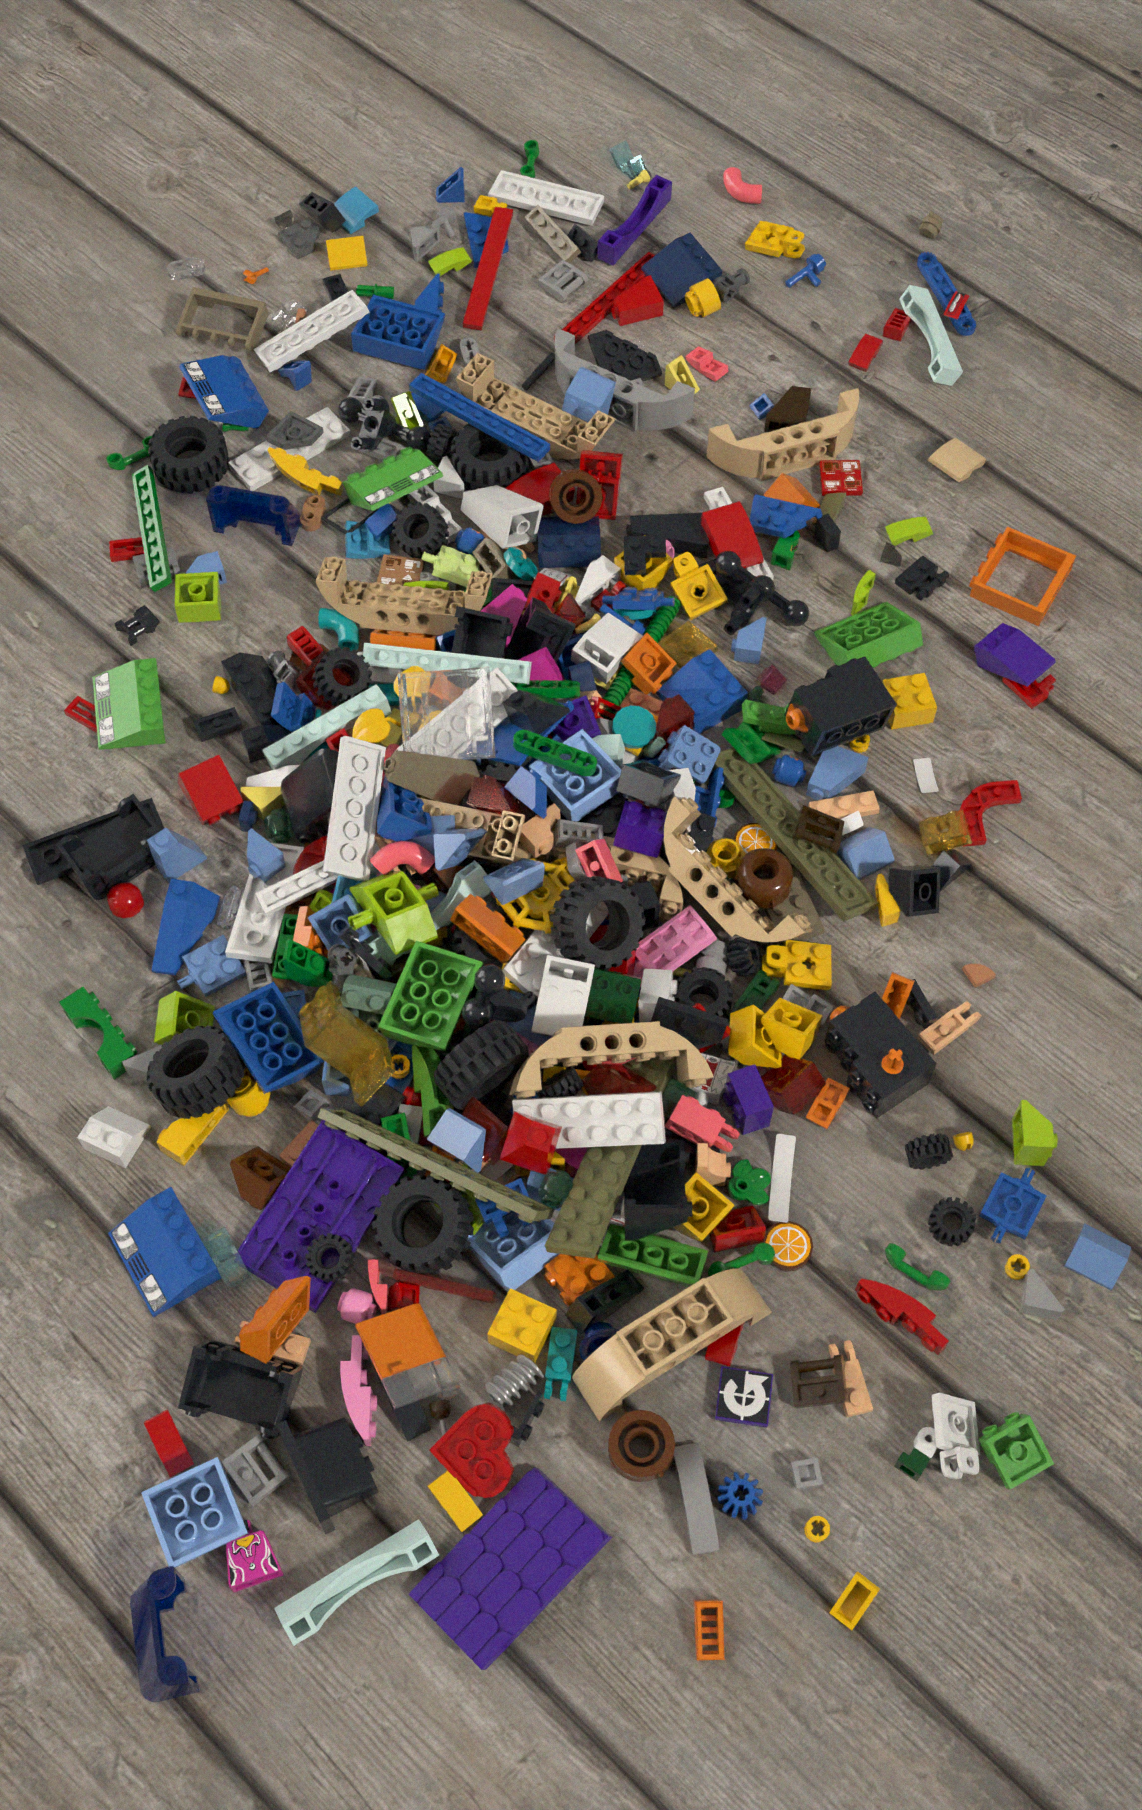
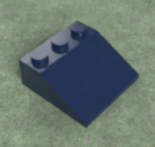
(679, 267)
(567, 543)

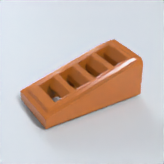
(716, 1604)

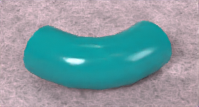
(345, 628)

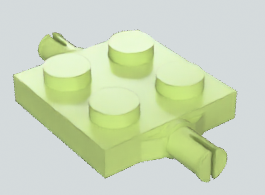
(452, 565)

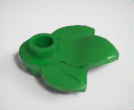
(751, 1180)

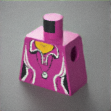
(251, 1560)

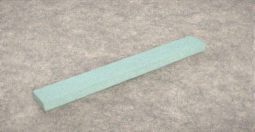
(430, 660)

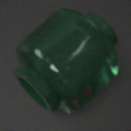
(278, 826)
(555, 1188)

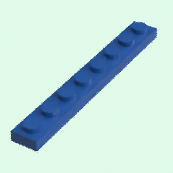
(479, 417)

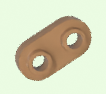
(313, 508)

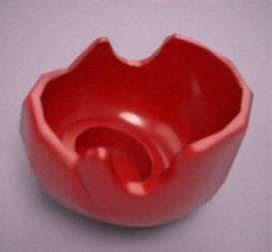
(125, 900)

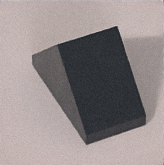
(951, 865)

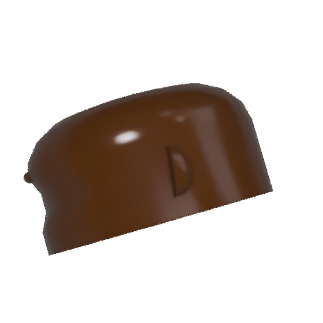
(587, 507)
(764, 892)
(641, 1424)

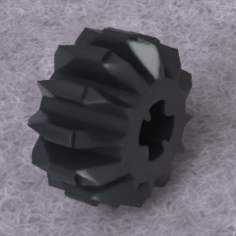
(744, 956)

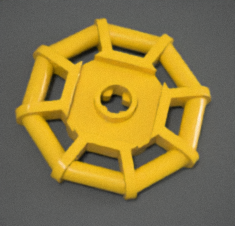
(537, 906)

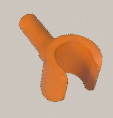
(252, 276)

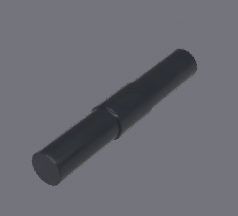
(541, 368)

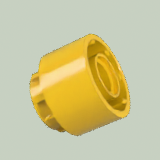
(702, 299)
(726, 855)
(249, 1097)

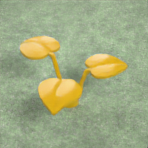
(372, 724)

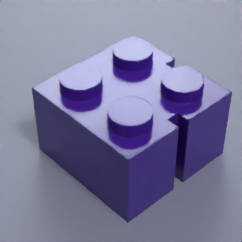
(640, 829)
(748, 1100)

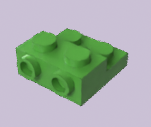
(1015, 1449)

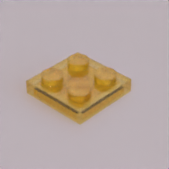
(686, 644)

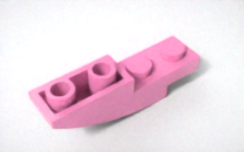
(359, 1399)

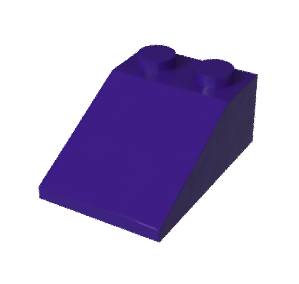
(1012, 655)

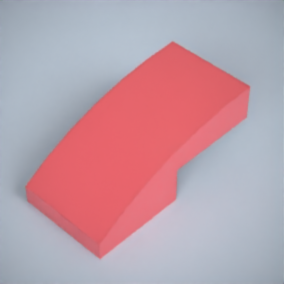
(703, 362)
(379, 1291)

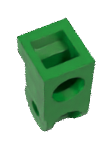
(784, 551)

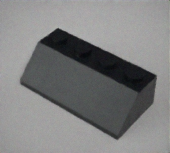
(253, 685)

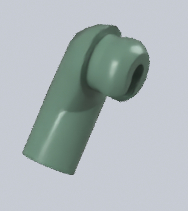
(652, 749)

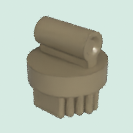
(931, 225)

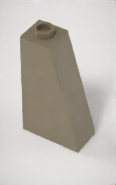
(431, 776)

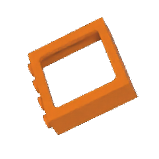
(1033, 550)

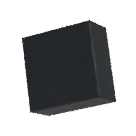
(827, 532)

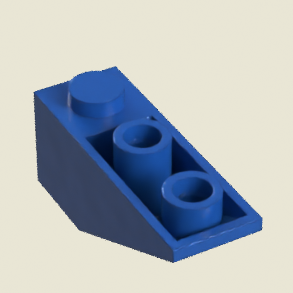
(431, 297)

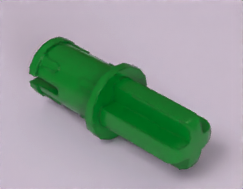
(369, 291)

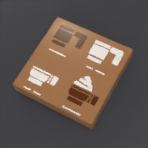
(399, 570)

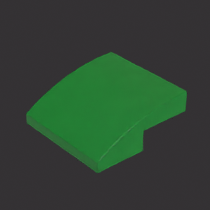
(749, 743)

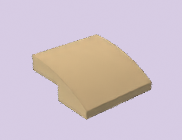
(956, 459)

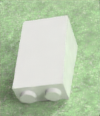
(503, 515)

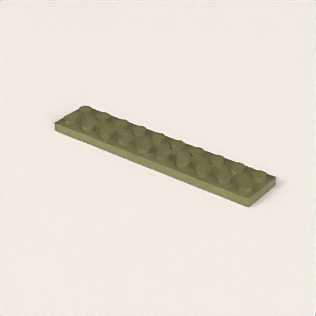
(779, 820)
(440, 1166)
(600, 1182)

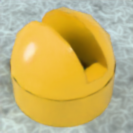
(220, 685)
(963, 1141)

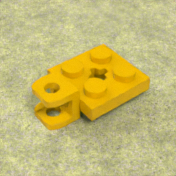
(781, 240)
(692, 577)
(789, 963)

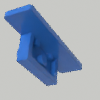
(709, 799)

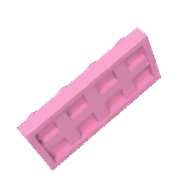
(673, 943)

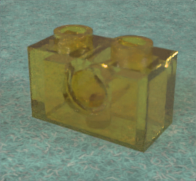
(956, 835)

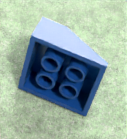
(707, 689)

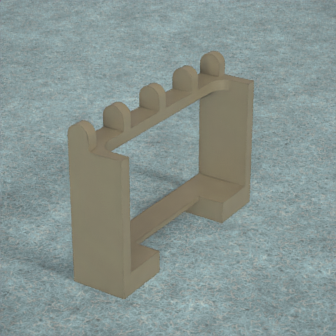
(207, 299)

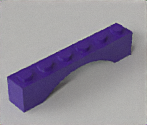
(617, 241)

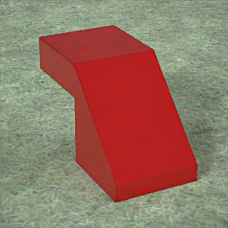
(168, 1443)

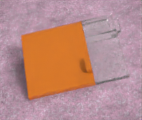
(408, 1356)

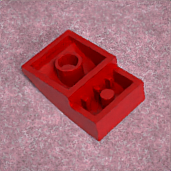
(607, 470)
(537, 486)
(732, 530)

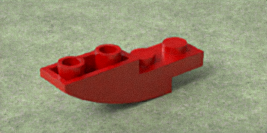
(895, 1305)

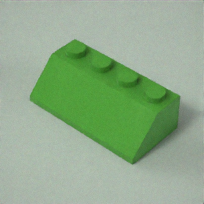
(654, 1257)

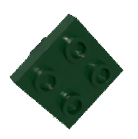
(613, 996)

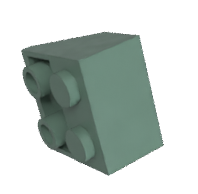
(367, 998)

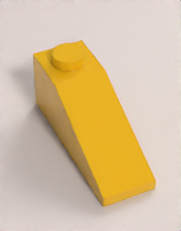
(187, 1135)

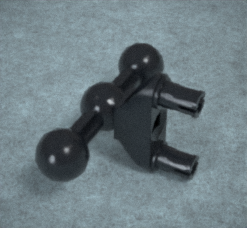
(378, 424)
(758, 590)
(491, 1003)

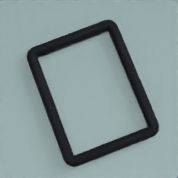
(324, 518)

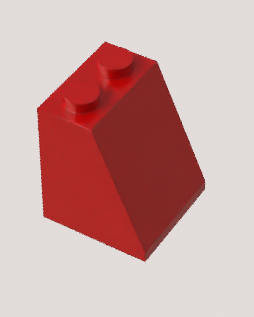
(210, 790)

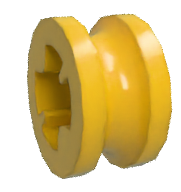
(859, 747)
(406, 1066)
(1010, 1270)
(825, 1530)

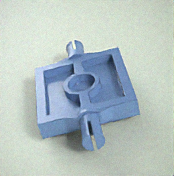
(211, 968)

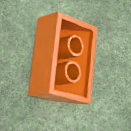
(404, 639)
(487, 928)
(276, 1319)

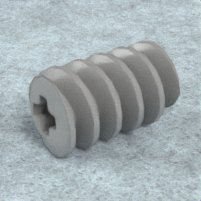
(512, 1381)

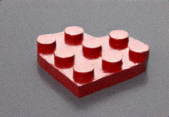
(476, 1450)

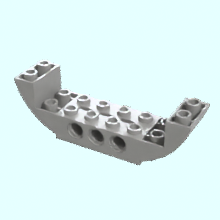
(631, 403)

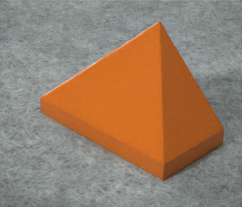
(897, 993)

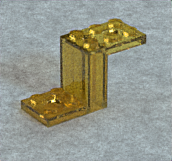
(346, 1043)

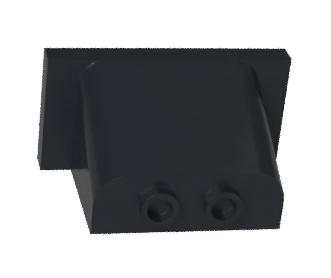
(538, 630)
(330, 1467)

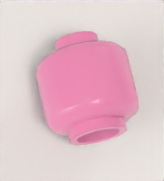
(356, 1306)

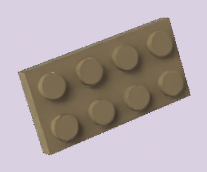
(796, 902)

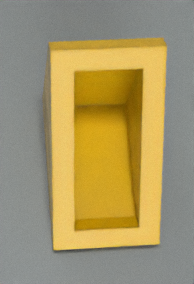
(854, 1600)

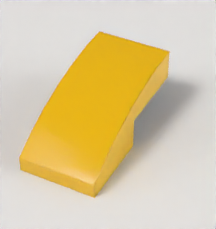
(455, 1500)

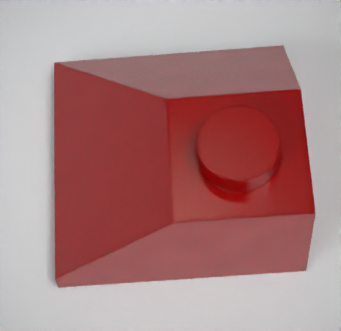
(530, 1143)

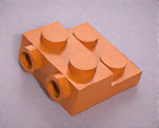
(648, 664)
(306, 934)
(575, 1275)

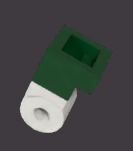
(916, 1462)

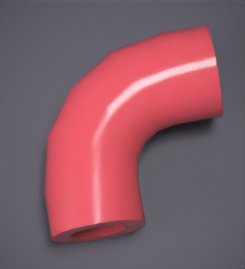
(739, 189)
(402, 853)

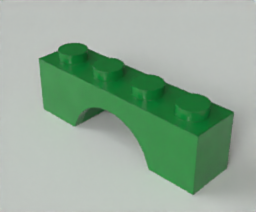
(84, 1012)

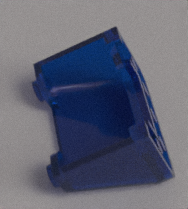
(232, 504)
(159, 1675)

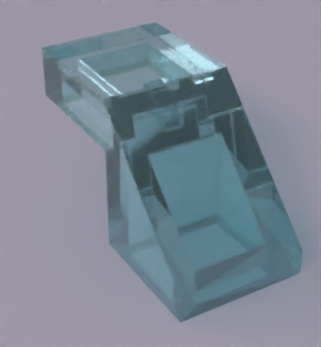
(625, 161)
(226, 1257)

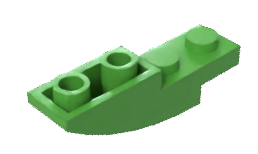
(767, 716)
(433, 1100)

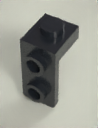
(525, 1429)

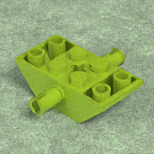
(395, 910)

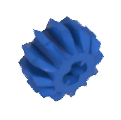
(751, 1498)

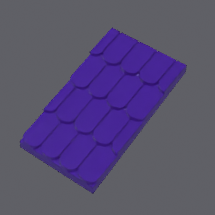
(324, 1192)
(509, 1567)

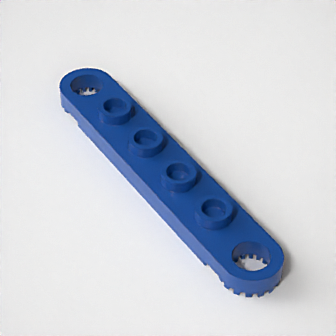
(944, 290)

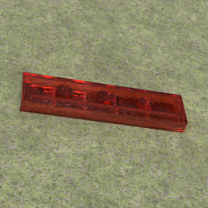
(444, 1286)

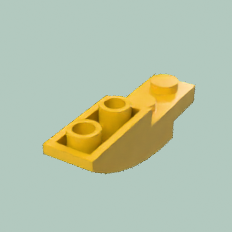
(298, 472)

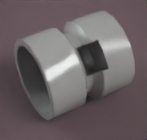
(713, 957)

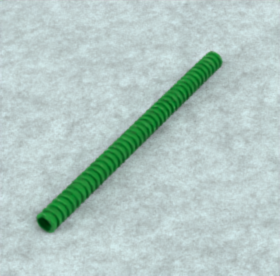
(656, 629)

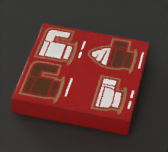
(840, 477)

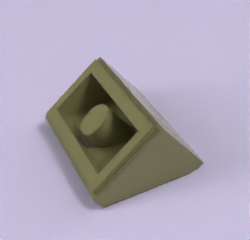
(832, 505)

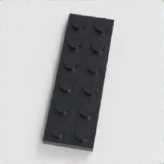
(48, 861)

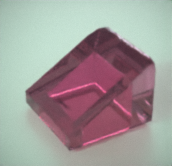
(770, 679)

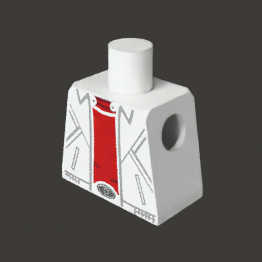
(714, 1087)

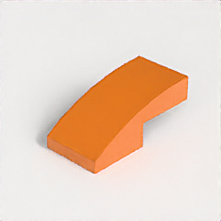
(827, 1103)

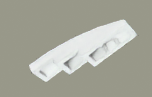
(428, 496)

